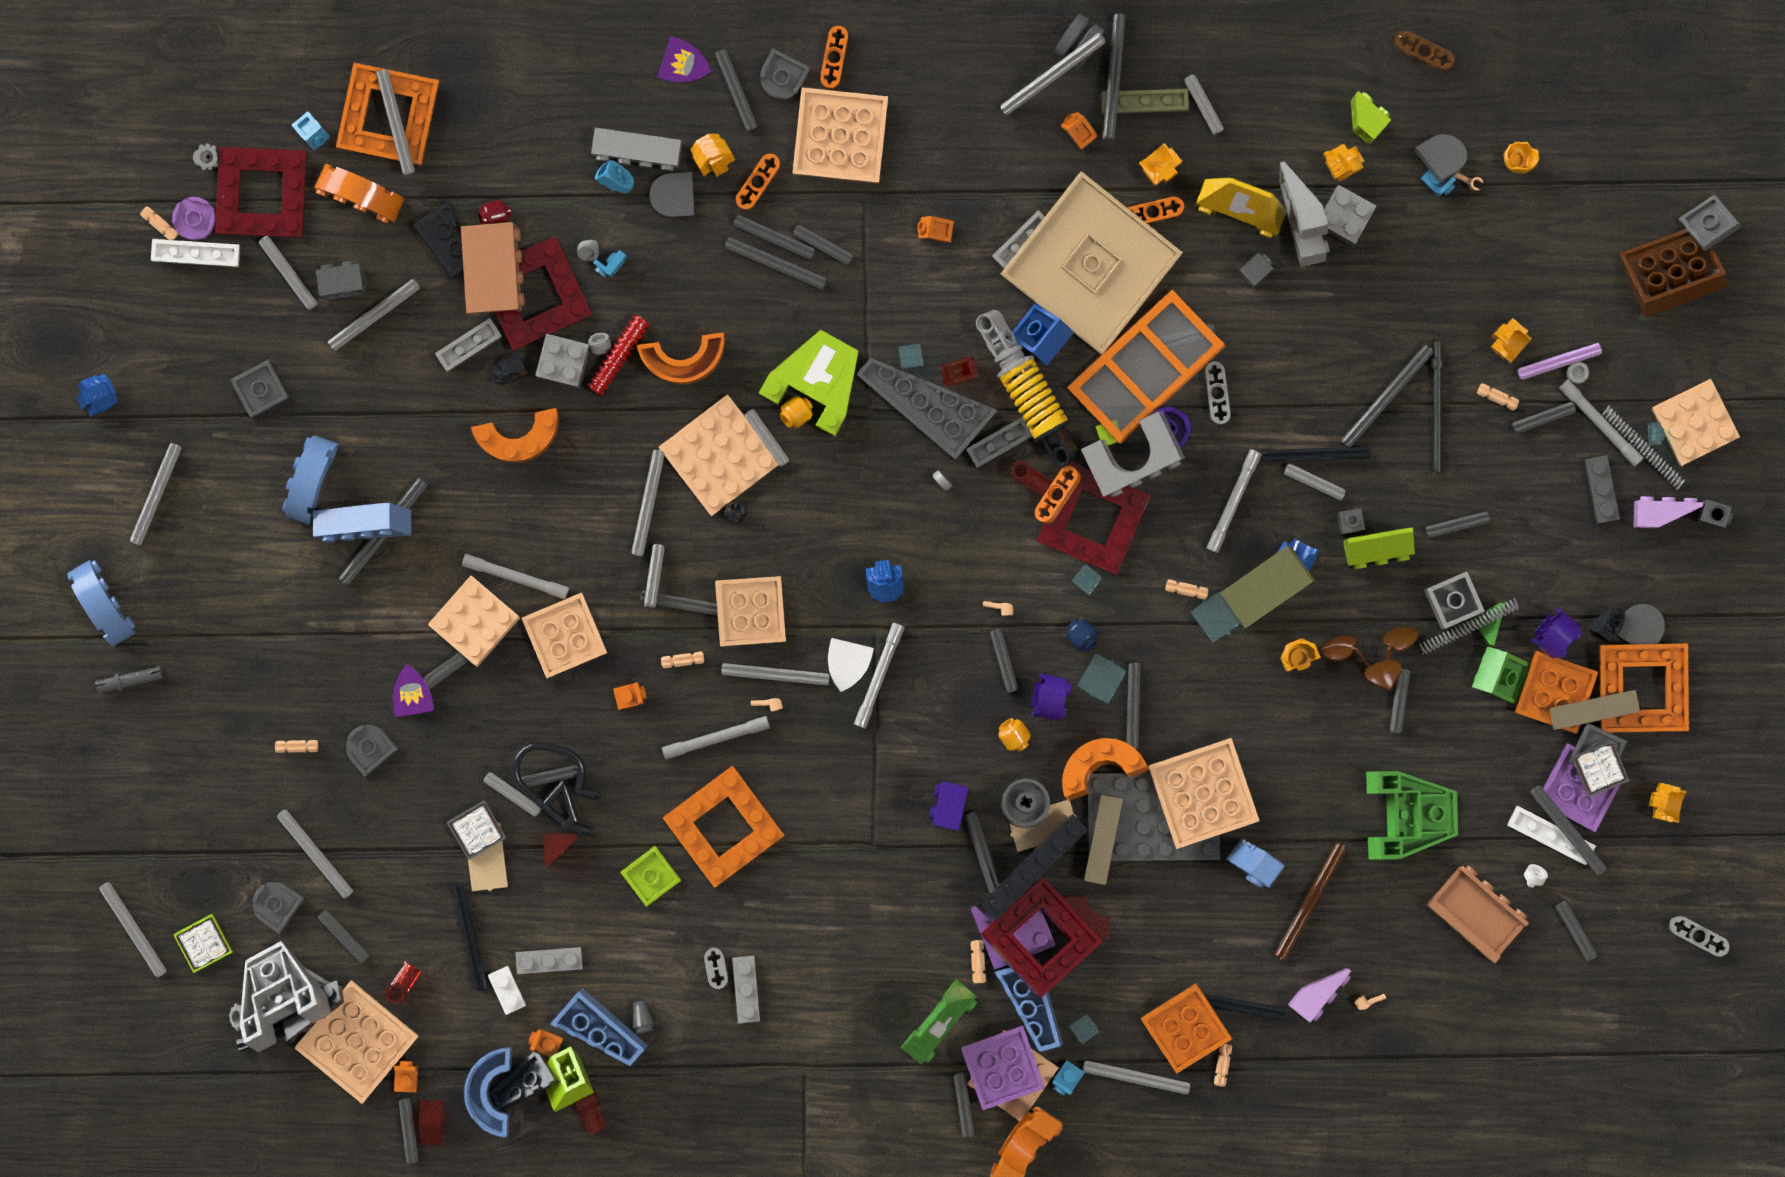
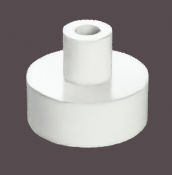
(1535, 875)

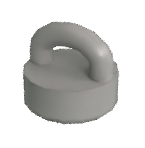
(588, 250)
(599, 343)

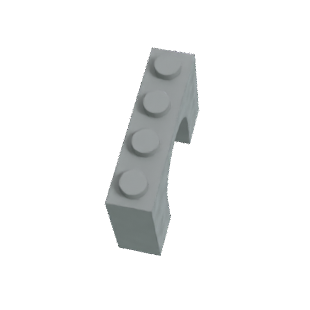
(1163, 453)

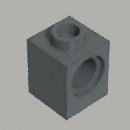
(1256, 269)
(1706, 518)
(1351, 521)

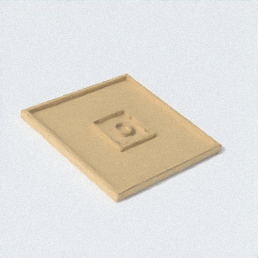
(1091, 263)

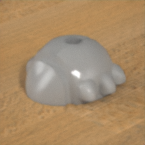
(200, 157)
(234, 1016)

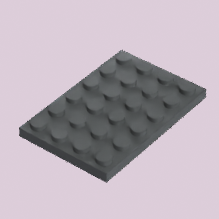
(1142, 825)

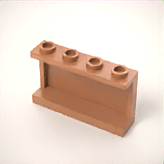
(492, 268)
(1477, 912)

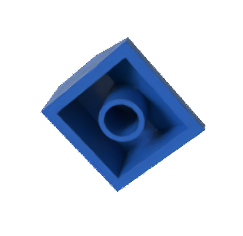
(1041, 334)

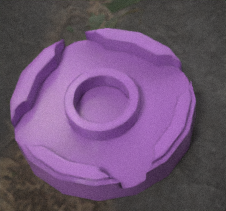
(194, 218)

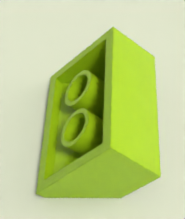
(1379, 548)

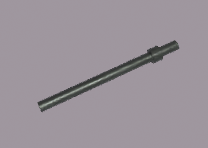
(1437, 365)

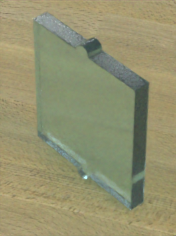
(1215, 617)
(1101, 678)

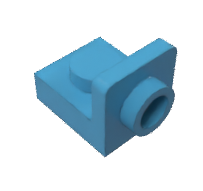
(310, 131)
(1434, 185)
(614, 263)
(1067, 1078)

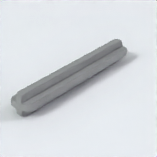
(288, 273)

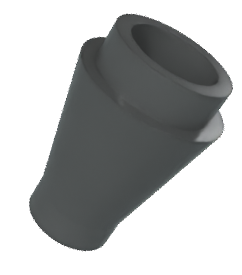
(641, 1018)

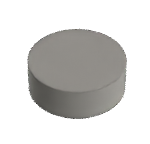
(1577, 372)
(942, 480)

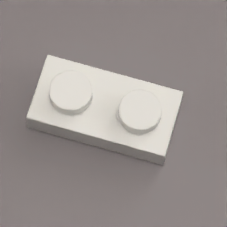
(507, 990)

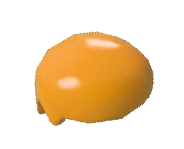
(1521, 157)

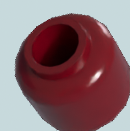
(494, 213)

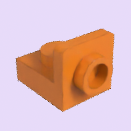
(1079, 129)
(935, 229)
(629, 695)
(545, 1042)
(406, 1077)

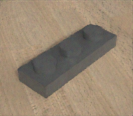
(999, 442)
(1602, 489)

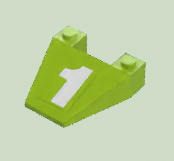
(822, 372)

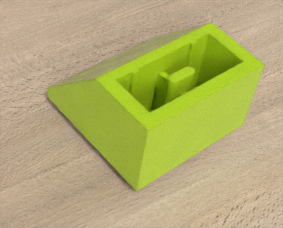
(1366, 118)
(572, 1079)

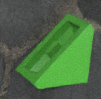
(1490, 631)

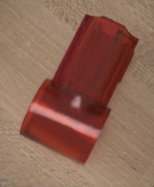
(1033, 479)
(404, 981)
(591, 1113)

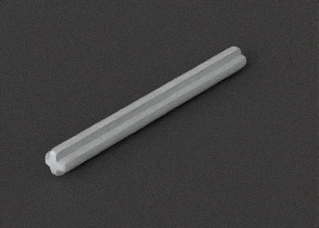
(1052, 74)

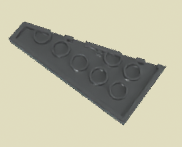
(938, 412)

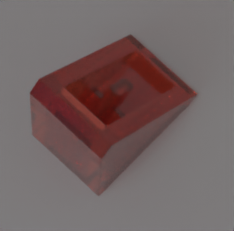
(959, 371)
(556, 844)
(431, 1122)

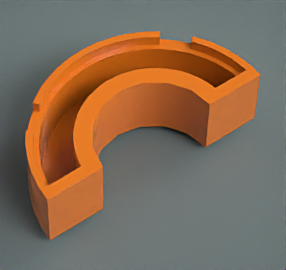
(361, 192)
(687, 370)
(520, 449)
(1094, 755)
(1023, 1141)

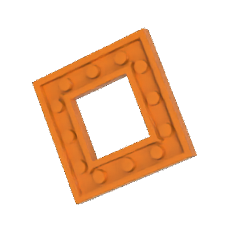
(351, 133)
(1674, 658)
(682, 824)

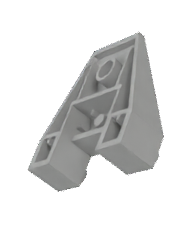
(1305, 218)
(274, 989)

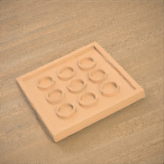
(840, 135)
(719, 455)
(1203, 793)
(357, 1042)

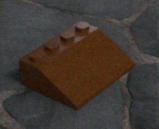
(1671, 272)

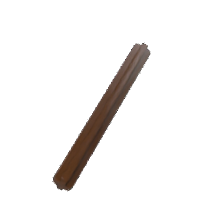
(1310, 901)

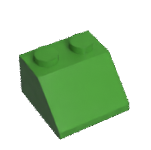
(1501, 675)

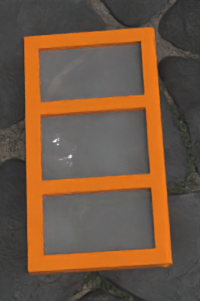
(1146, 366)

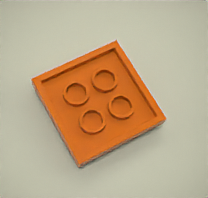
(1551, 685)
(1186, 1028)

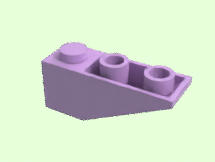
(1658, 513)
(1314, 996)

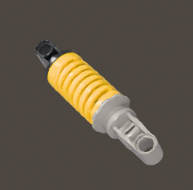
(1020, 379)

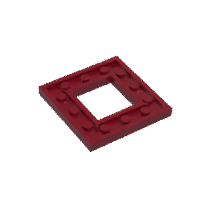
(290, 221)
(573, 307)
(1104, 557)
(1002, 940)

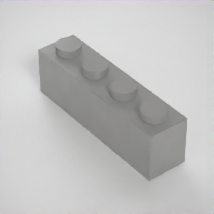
(636, 148)

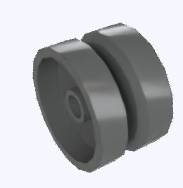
(1075, 37)
(1030, 791)

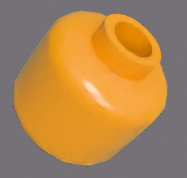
(796, 412)
(1014, 735)

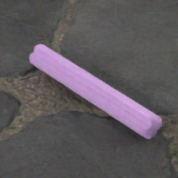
(1559, 361)

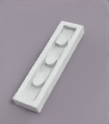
(195, 253)
(1544, 833)

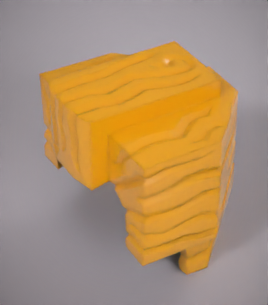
(712, 154)
(1343, 161)
(1161, 165)
(1510, 340)
(1299, 655)
(1667, 802)

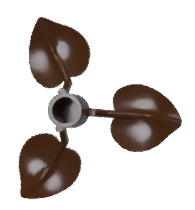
(1381, 673)

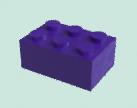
(949, 805)

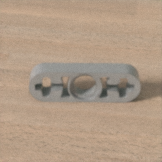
(1224, 408)
(1687, 923)

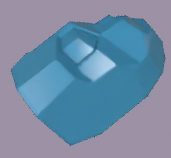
(615, 177)

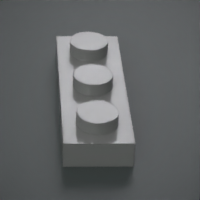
(1011, 247)
(468, 345)
(549, 960)
(746, 989)

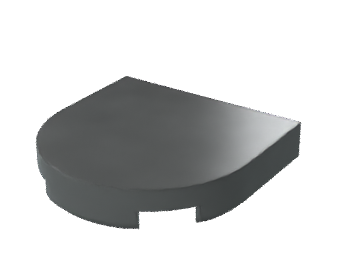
(782, 75)
(1443, 156)
(673, 195)
(1642, 625)
(369, 747)
(276, 904)

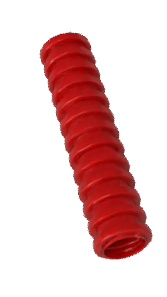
(618, 355)

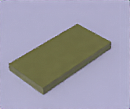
(1267, 586)

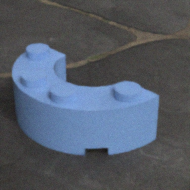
(308, 479)
(98, 604)
(477, 1092)

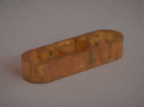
(1407, 50)

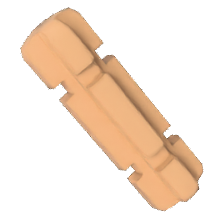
(158, 223)
(1497, 396)
(1186, 589)
(682, 660)
(296, 746)
(978, 961)
(1223, 1065)

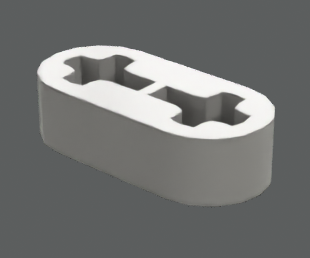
(710, 969)

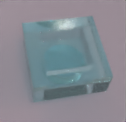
(910, 356)
(1655, 433)
(1086, 579)
(1084, 1028)

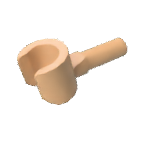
(1469, 181)
(1006, 608)
(775, 703)
(1362, 1003)

